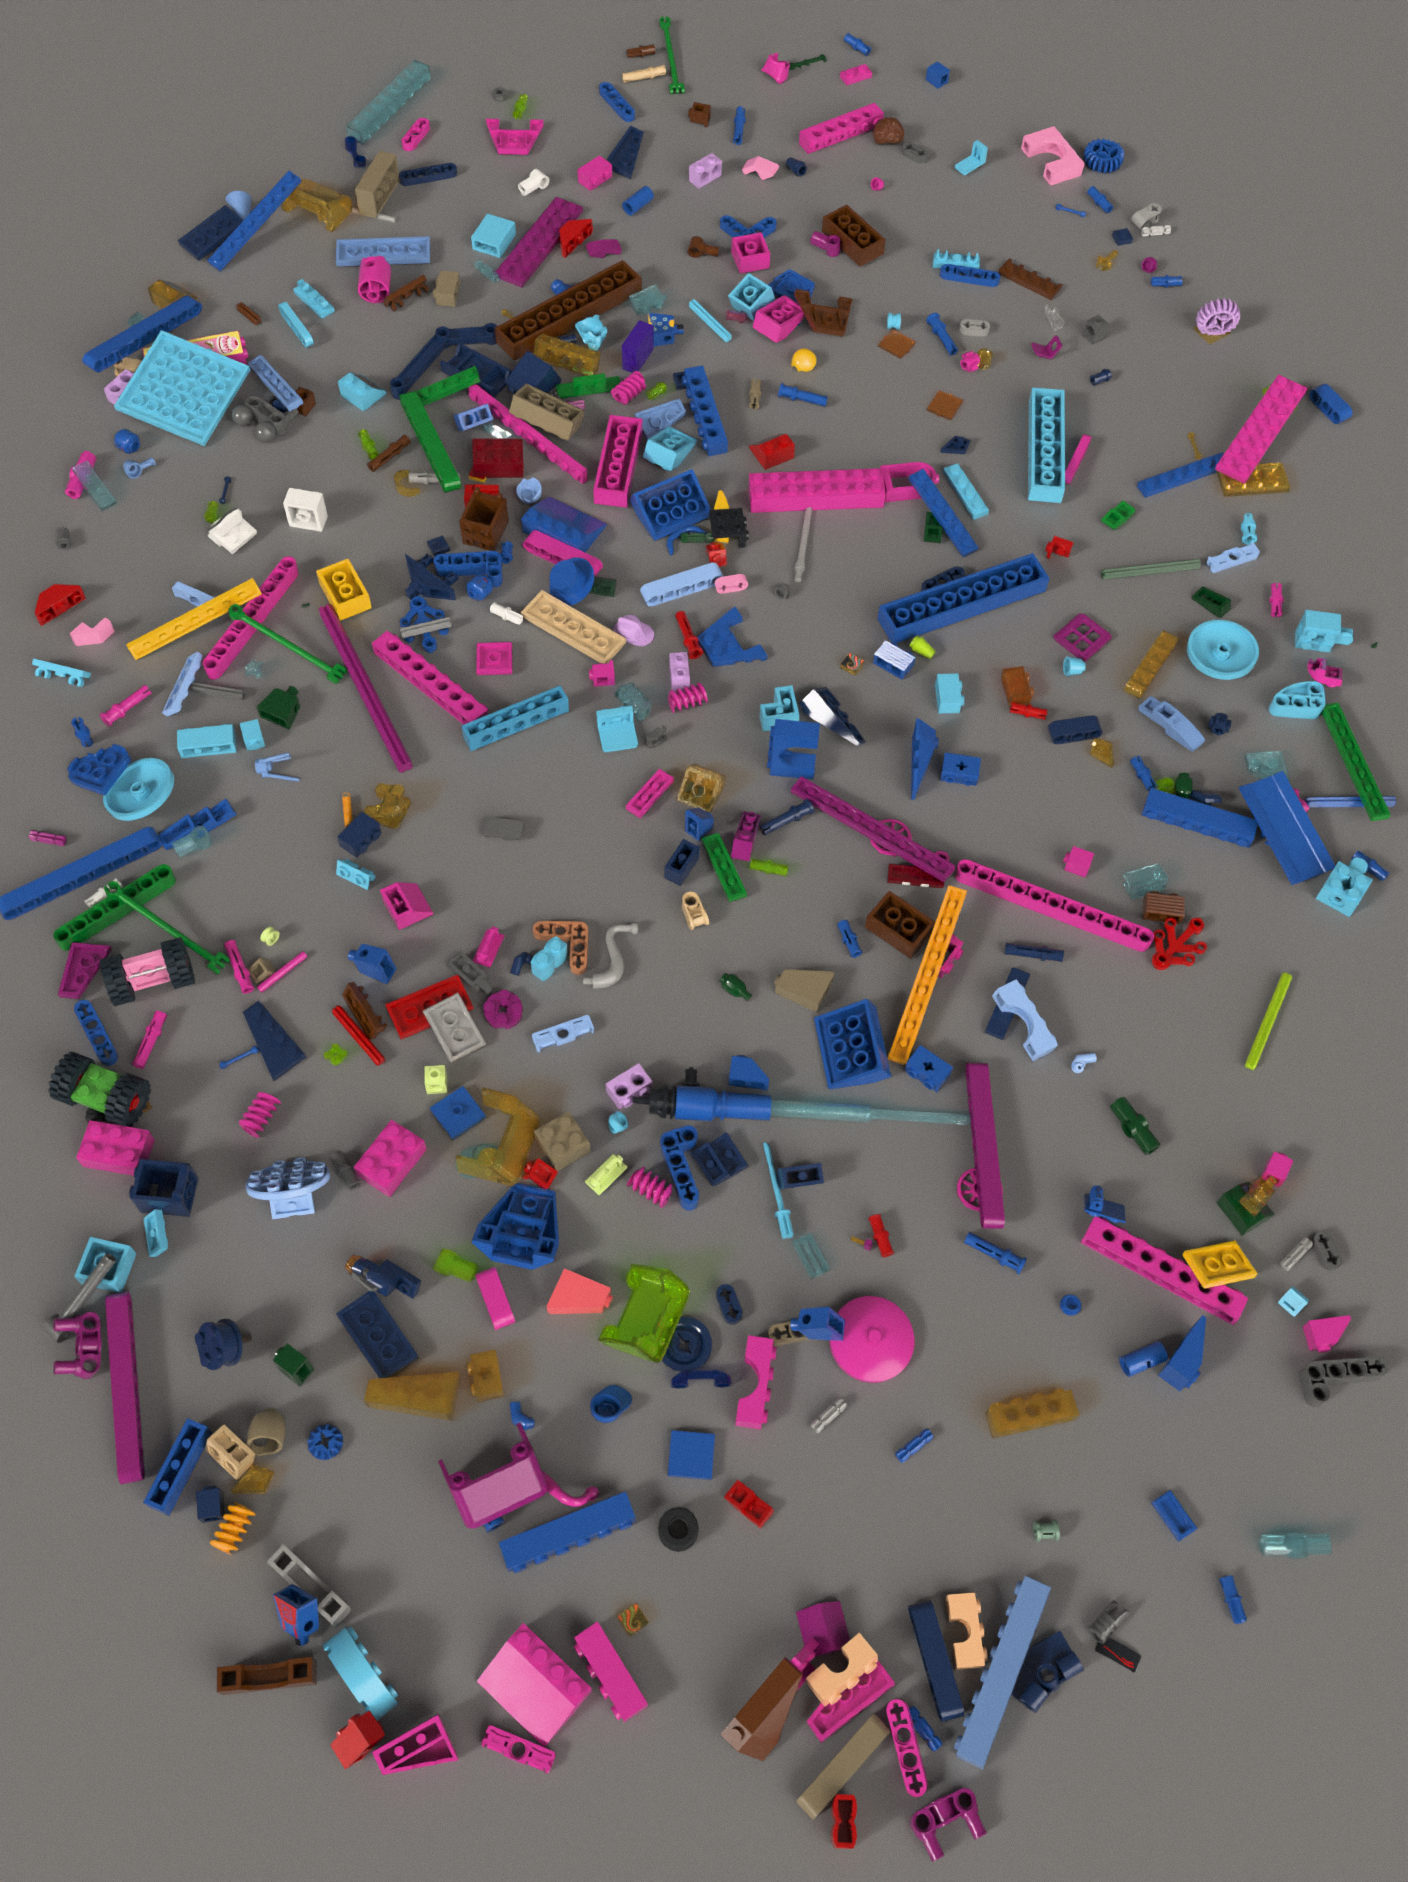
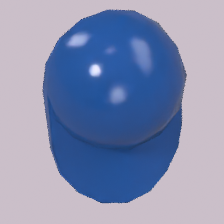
(610, 1403)

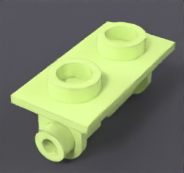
(606, 1174)

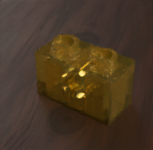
(492, 1386)

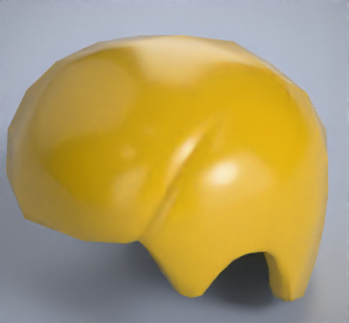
(803, 360)

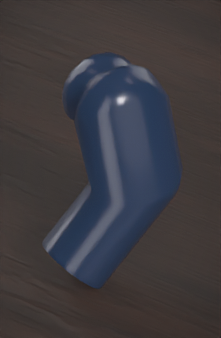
(518, 961)

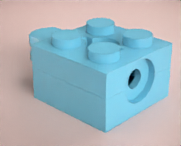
(1320, 631)
(1345, 886)

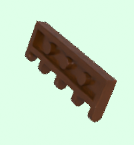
(1029, 280)

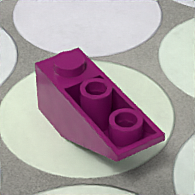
(745, 836)

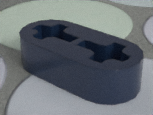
(724, 1305)

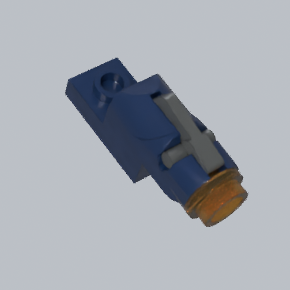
(382, 1278)

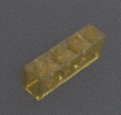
(575, 353)
(1001, 1426)

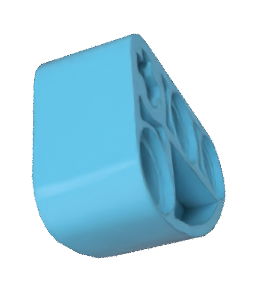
(1299, 701)

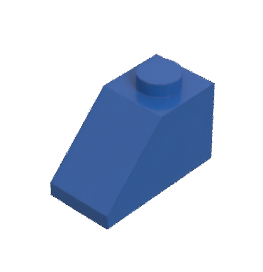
(698, 822)
(747, 1074)

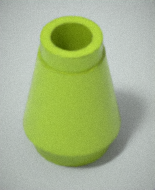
(922, 647)

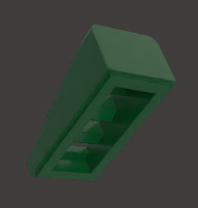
(1222, 604)

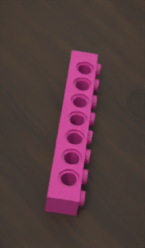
(428, 678)
(1152, 1271)

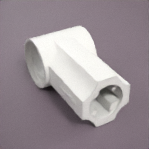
(536, 180)

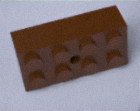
(856, 236)

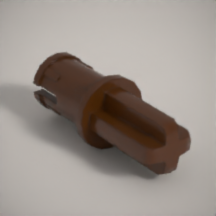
(641, 51)

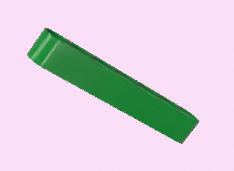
(110, 914)

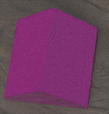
(826, 1625)

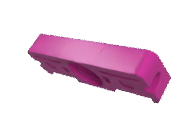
(534, 1754)

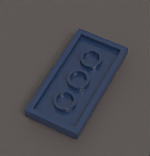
(210, 233)
(377, 1335)

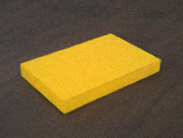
(1219, 1264)

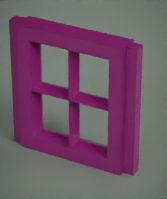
(1093, 646)

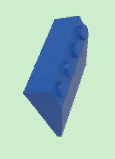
(671, 505)
(562, 523)
(852, 1046)

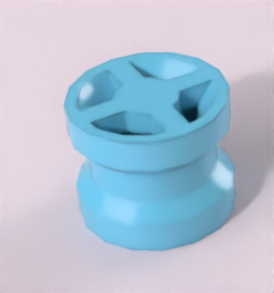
(893, 321)

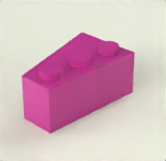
(416, 1748)

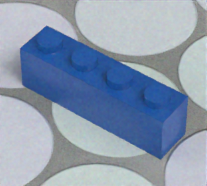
(178, 1467)

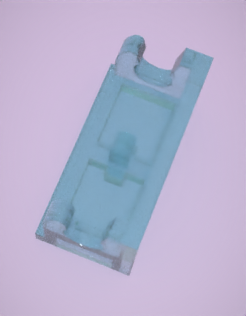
(1145, 880)

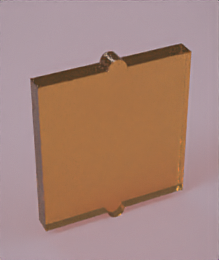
(896, 344)
(944, 405)

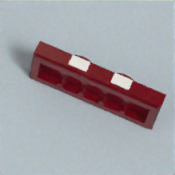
(912, 876)

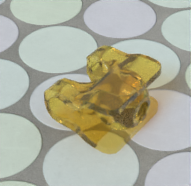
(392, 808)

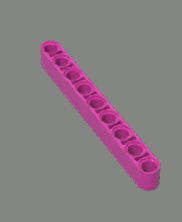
(258, 609)

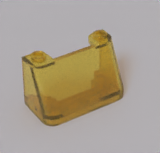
(326, 203)

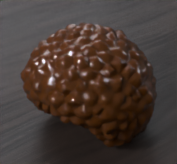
(888, 131)

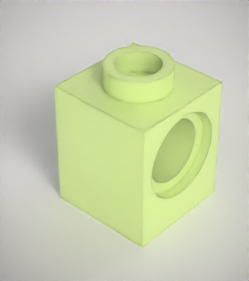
(435, 1079)

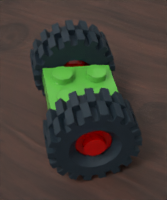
(83, 1082)

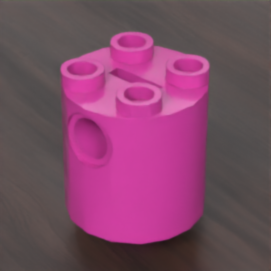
(374, 279)

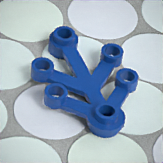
(429, 643)

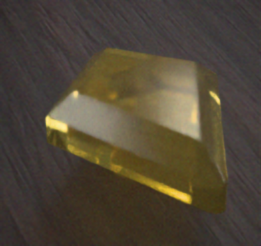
(1102, 751)
(254, 1481)

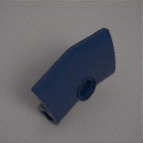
(1045, 1658)

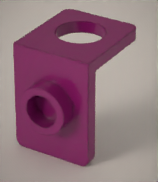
(1046, 351)

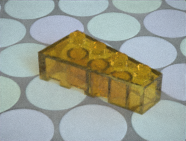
(416, 1395)

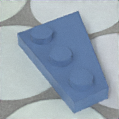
(660, 417)

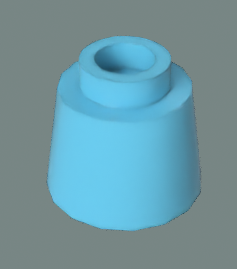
(1073, 666)

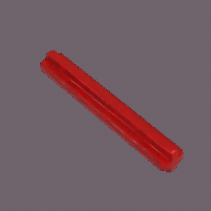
(358, 1035)

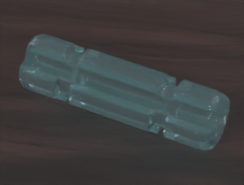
(487, 271)
(497, 431)

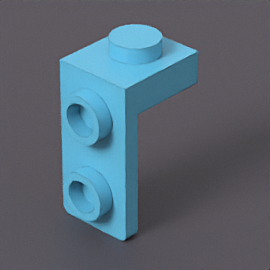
(976, 159)

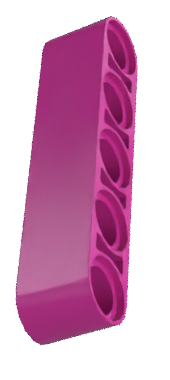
(557, 551)

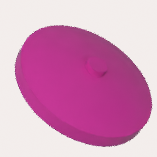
(875, 1340)

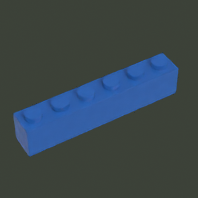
(1200, 818)
(566, 1532)

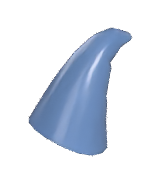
(240, 203)

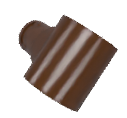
(699, 247)

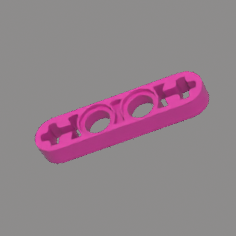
(1077, 458)
(905, 1747)

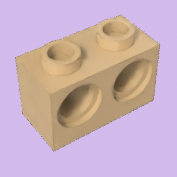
(230, 1452)

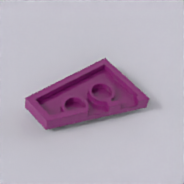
(81, 968)

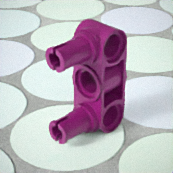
(86, 1346)
(942, 1813)

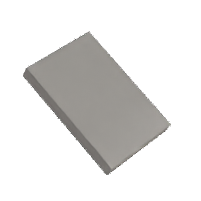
(454, 1027)

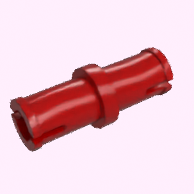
(1028, 710)
(881, 1235)

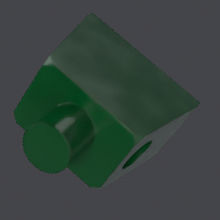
(280, 707)

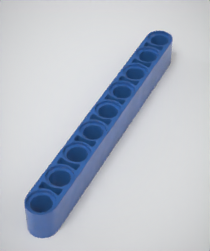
(141, 334)
(79, 873)

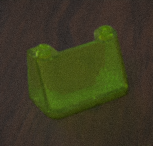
(649, 1313)

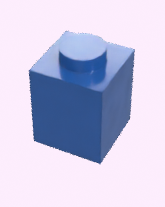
(937, 75)

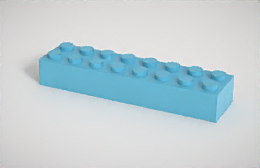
(1046, 445)

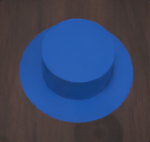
(571, 580)

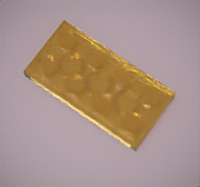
(1263, 480)

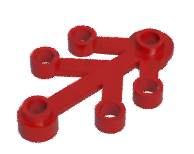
(1177, 946)

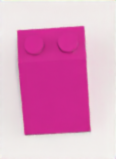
(778, 318)

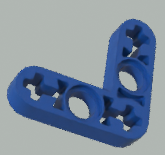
(729, 224)

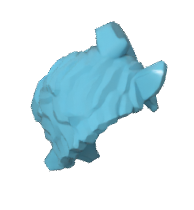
(592, 331)

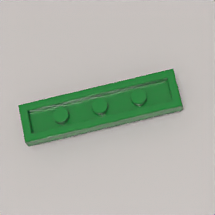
(449, 386)
(724, 867)

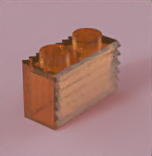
(1016, 685)

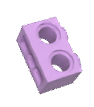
(705, 170)
(117, 386)
(679, 670)
(625, 1083)

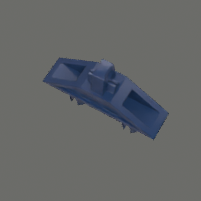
(426, 583)

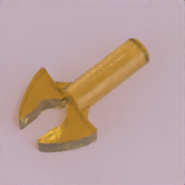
(1106, 261)

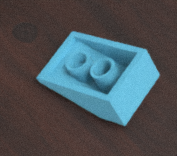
(668, 448)

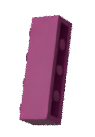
(611, 1672)

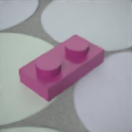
(855, 74)

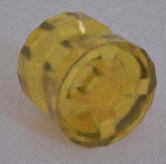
(985, 358)

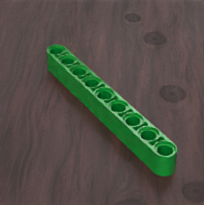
(430, 442)

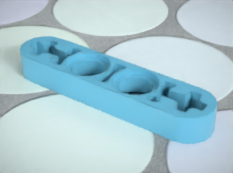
(295, 324)

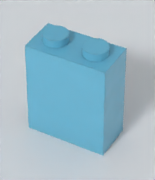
(493, 235)

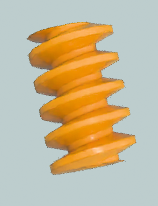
(232, 1528)

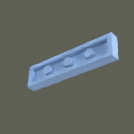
(185, 679)

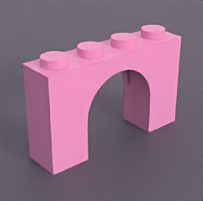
(1052, 141)

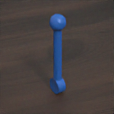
(1060, 207)
(224, 1064)

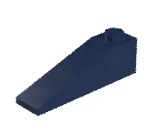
(824, 708)

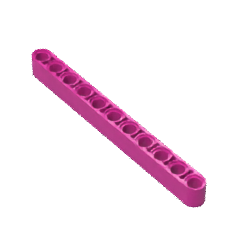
(1063, 905)

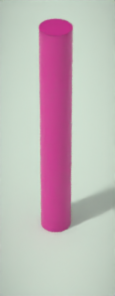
(282, 971)

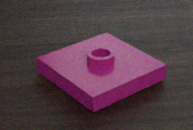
(494, 658)

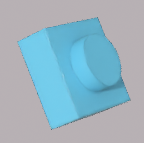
(1293, 1301)

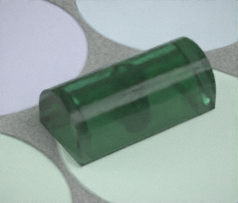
(604, 586)

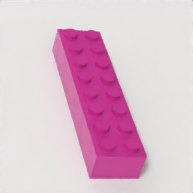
(816, 490)

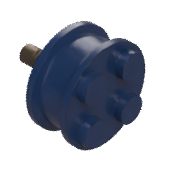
(220, 1344)

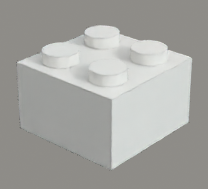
(305, 509)

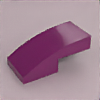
(601, 247)

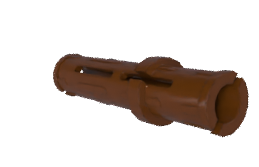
(393, 449)

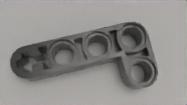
(1344, 1375)

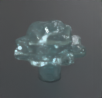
(253, 668)

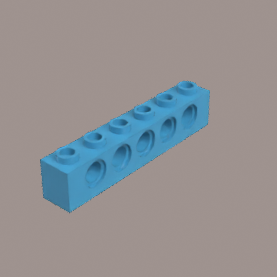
(515, 718)

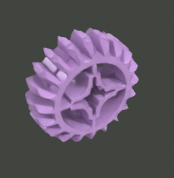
(1218, 317)

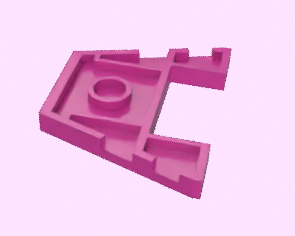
(514, 141)

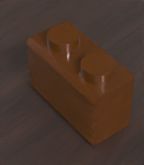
(1162, 906)

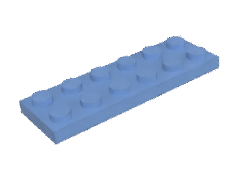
(395, 250)

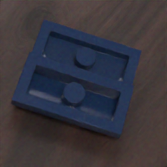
(720, 1159)

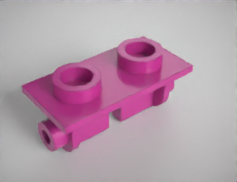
(488, 947)

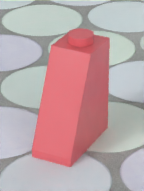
(578, 1295)

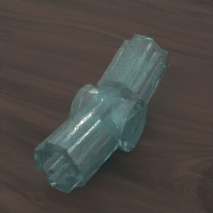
(1295, 1545)

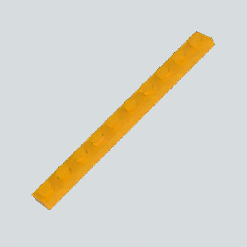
(927, 975)

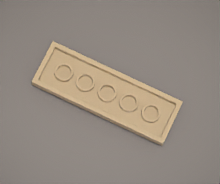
(573, 627)

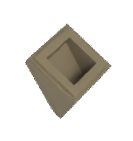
(261, 970)

